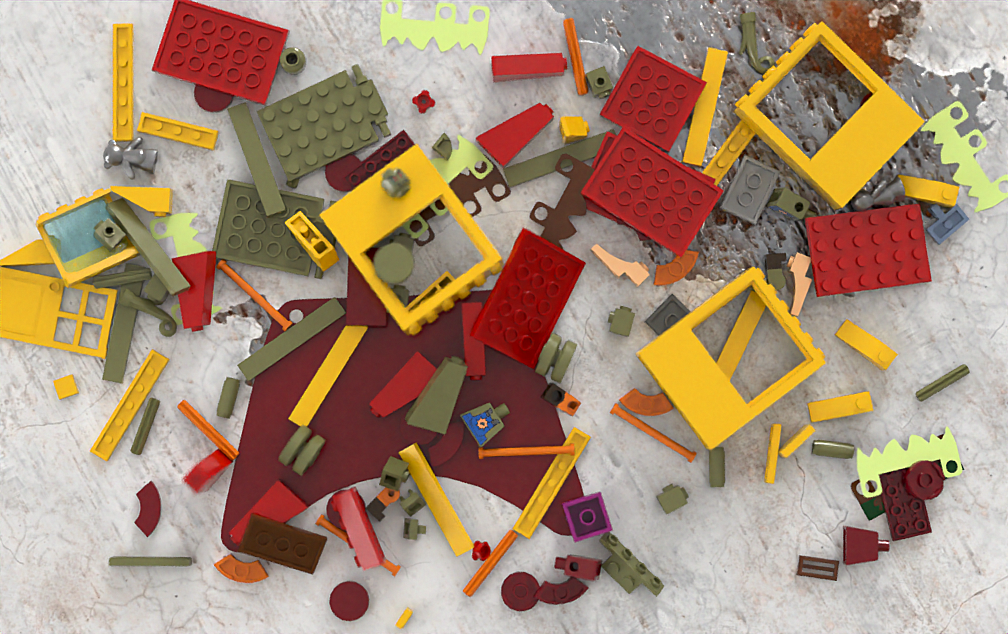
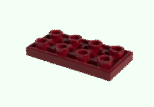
(381, 158)
(363, 303)
(904, 512)

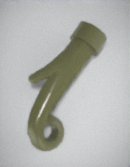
(749, 40)
(148, 306)

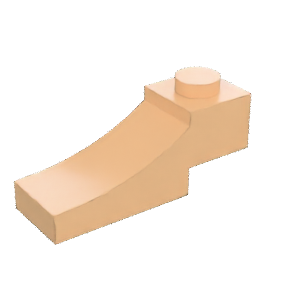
(798, 267)
(634, 271)

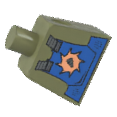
(789, 204)
(485, 421)

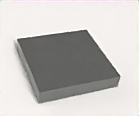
(667, 315)

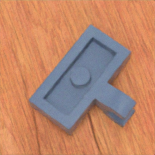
(946, 222)

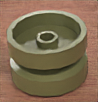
(555, 357)
(304, 452)

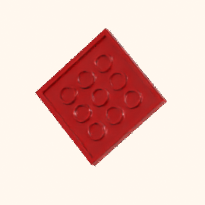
(653, 98)

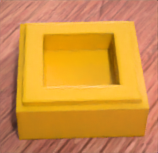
(66, 387)
(404, 618)

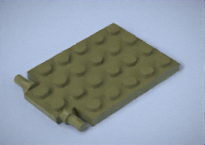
(324, 123)
(253, 239)

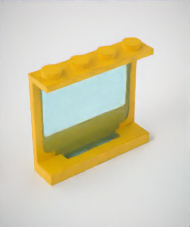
(71, 239)

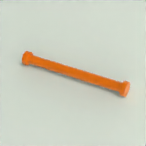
(254, 294)
(652, 432)
(526, 451)
(343, 535)

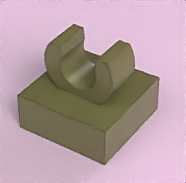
(412, 503)
(412, 528)

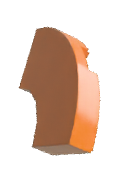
(676, 269)
(645, 404)
(241, 571)

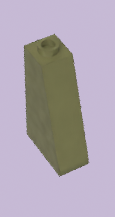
(438, 398)

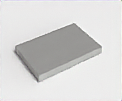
(749, 189)

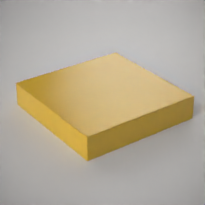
(795, 441)

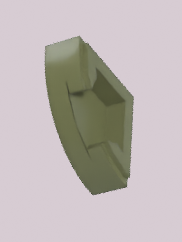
(443, 146)

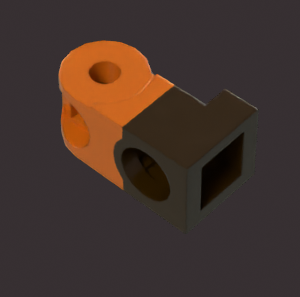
(560, 399)
(381, 501)

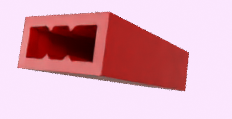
(527, 66)
(513, 135)
(197, 301)
(473, 348)
(403, 386)
(207, 471)
(277, 504)

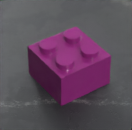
(587, 516)

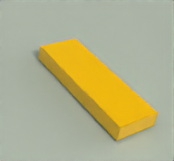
(772, 453)

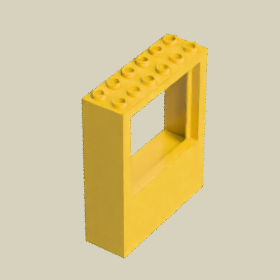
(858, 146)
(371, 215)
(696, 381)

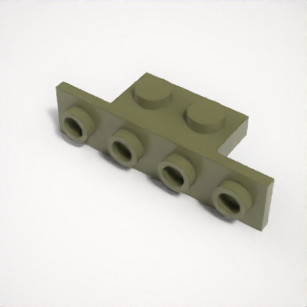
(627, 568)

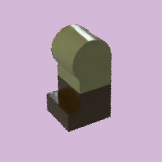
(773, 270)

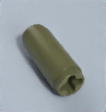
(228, 397)
(833, 449)
(717, 467)

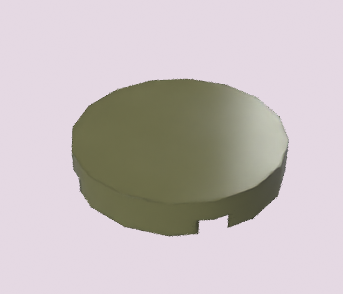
(394, 263)

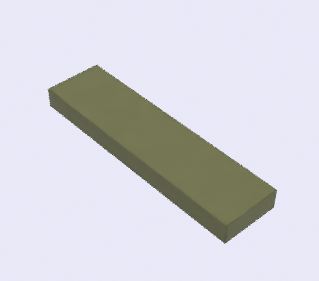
(149, 561)

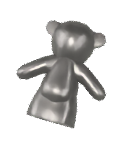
(130, 157)
(879, 196)

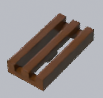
(814, 575)

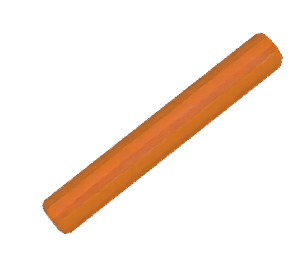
(575, 56)
(208, 430)
(490, 563)

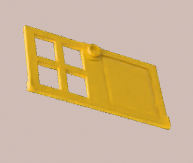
(32, 308)

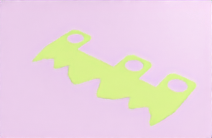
(443, 30)
(959, 151)
(464, 157)
(182, 235)
(896, 458)

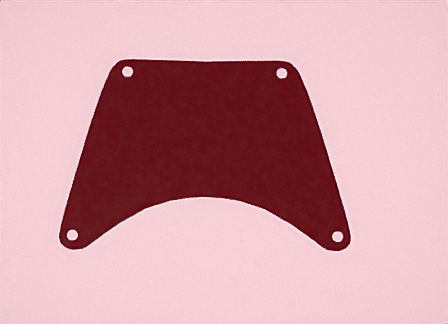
(362, 443)

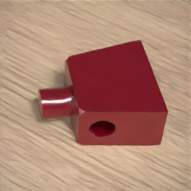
(861, 545)
(588, 568)

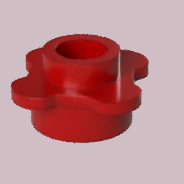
(424, 95)
(481, 551)

